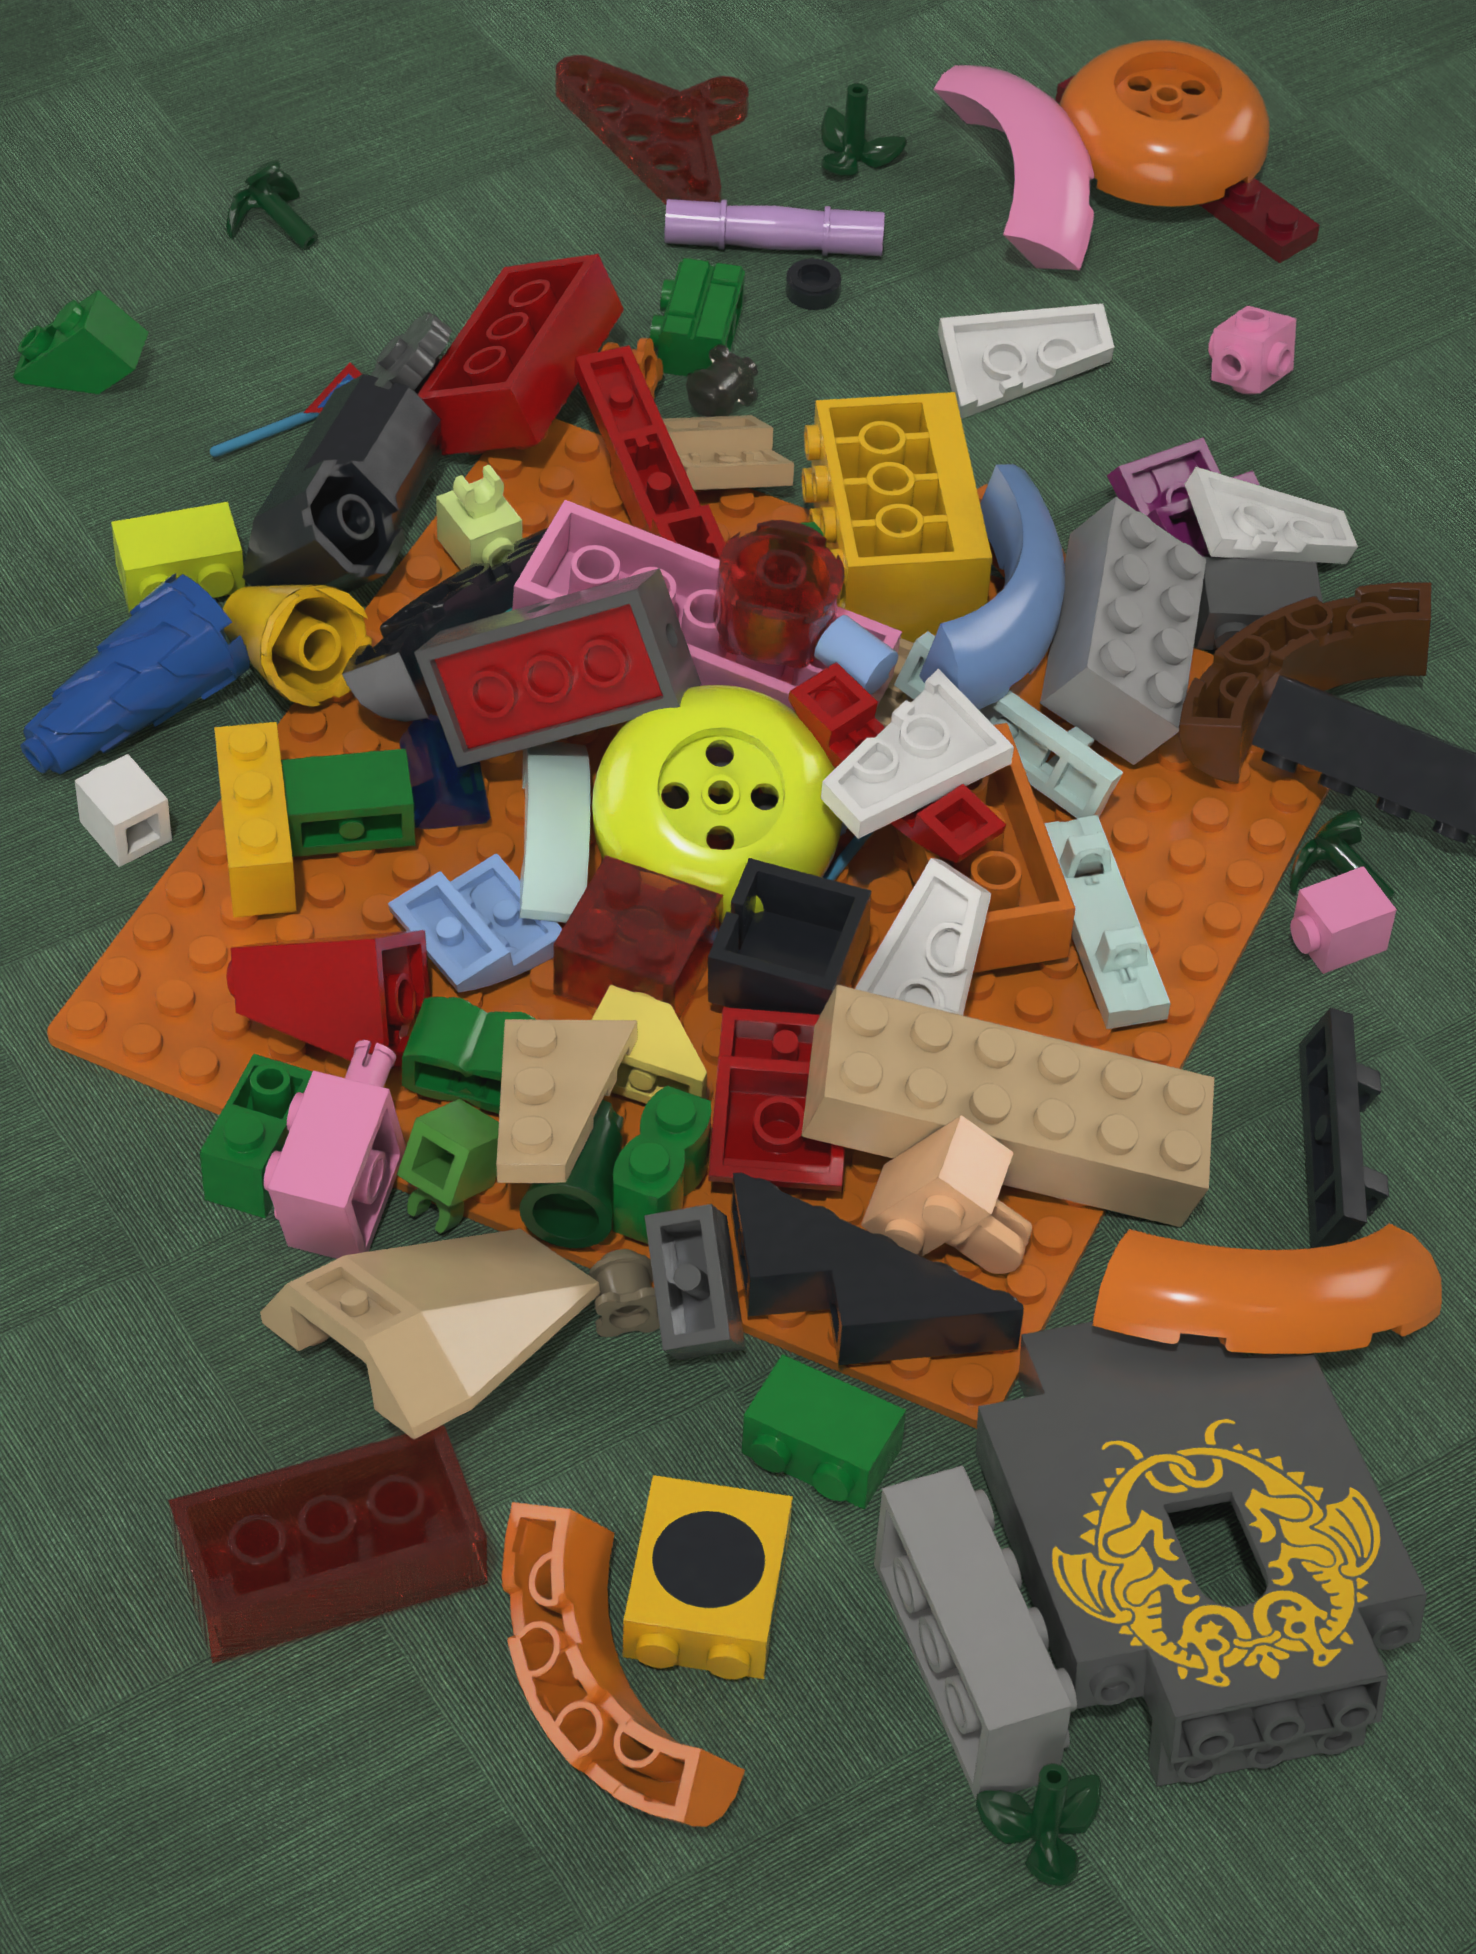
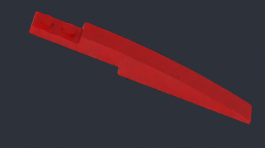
(642, 453)

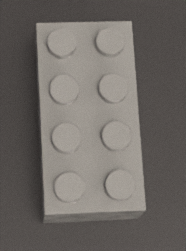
(1124, 631)
(972, 1631)

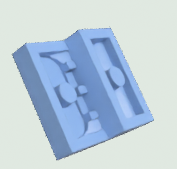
(476, 925)

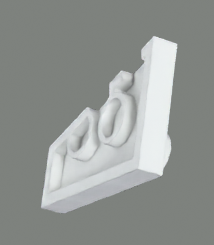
(1020, 352)
(1265, 523)
(915, 759)
(932, 942)

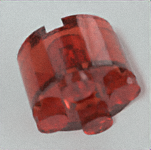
(777, 593)

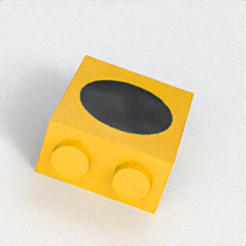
(707, 1578)

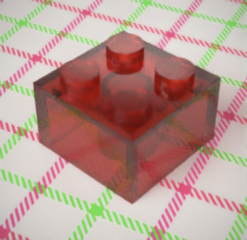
(636, 935)

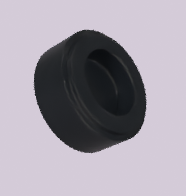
(813, 284)

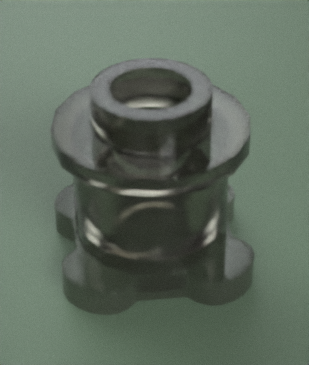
(722, 384)

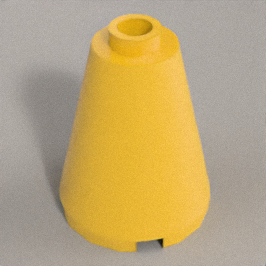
(298, 637)

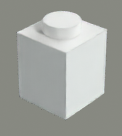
(123, 810)

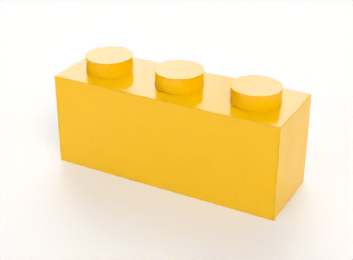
(255, 819)

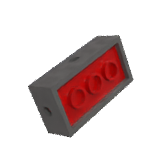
(558, 668)

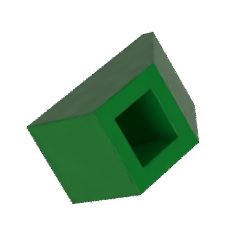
(83, 347)
(248, 1134)

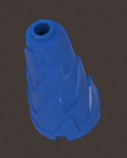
(140, 676)

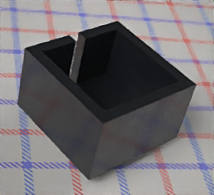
(793, 948)

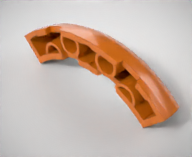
(1270, 1297)
(575, 1680)

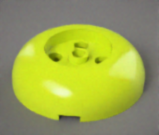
(669, 750)

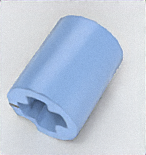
(856, 652)

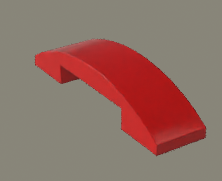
(842, 717)

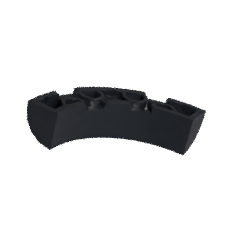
(389, 675)

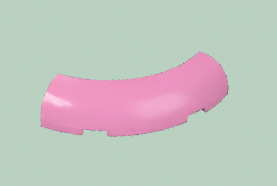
(1052, 166)

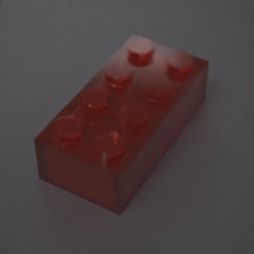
(328, 1542)

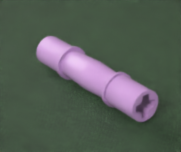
(774, 227)

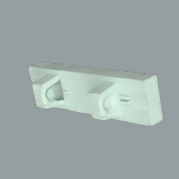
(1072, 778)
(1107, 927)

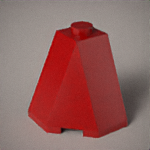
(334, 988)

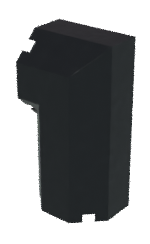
(346, 490)

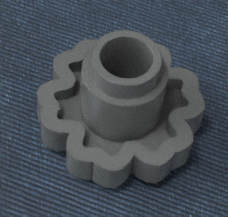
(413, 355)

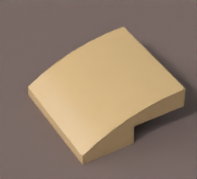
(728, 452)

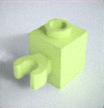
(477, 521)

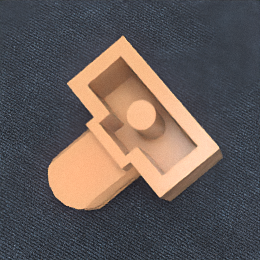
(949, 1195)

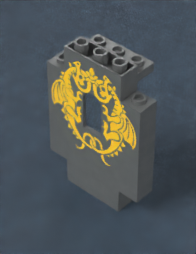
(1151, 1428)

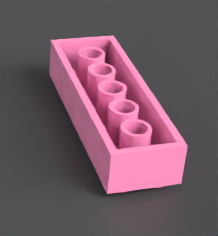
(594, 549)

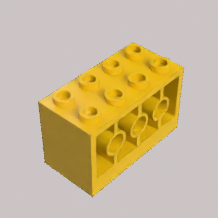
(899, 508)

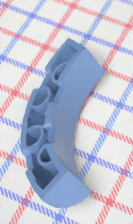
(1013, 631)

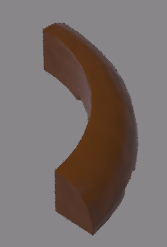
(1315, 642)

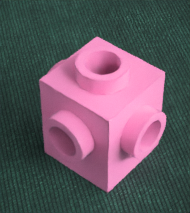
(1252, 349)

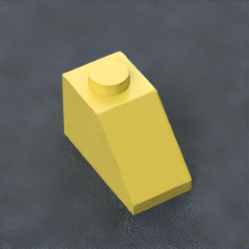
(662, 1048)

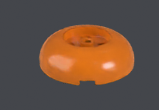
(1168, 122)

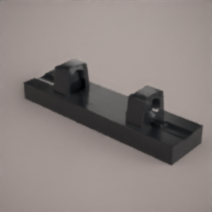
(1332, 1097)

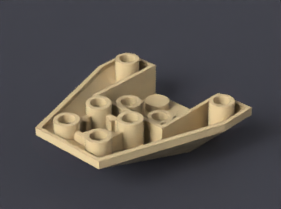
(435, 1318)

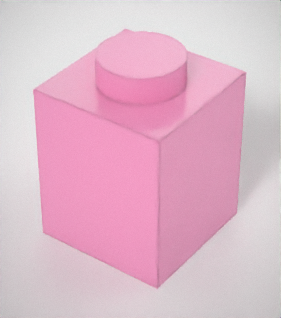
(1342, 920)

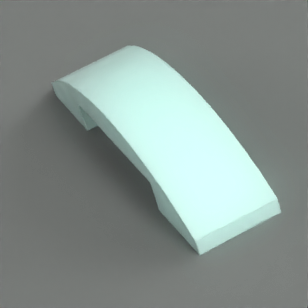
(555, 830)

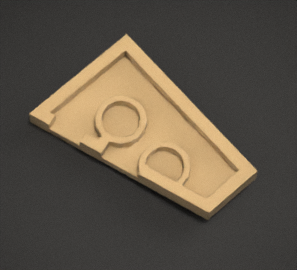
(552, 1090)

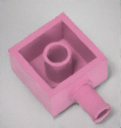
(338, 1158)

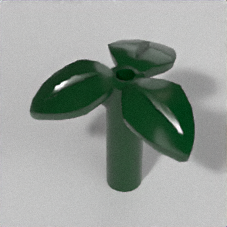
(847, 136)
(269, 191)
(1333, 844)
(1058, 1808)

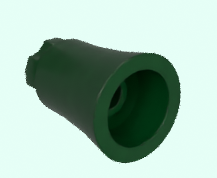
(582, 1207)

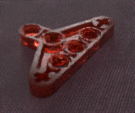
(646, 111)

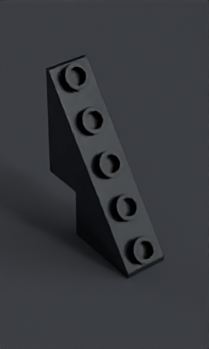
(877, 1294)

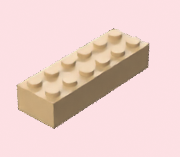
(1073, 1114)

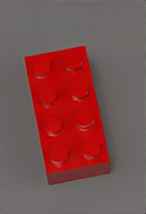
(519, 352)

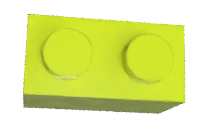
(185, 541)

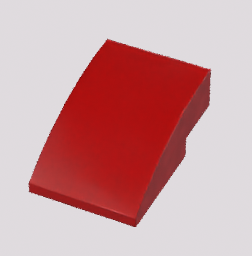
(763, 1103)

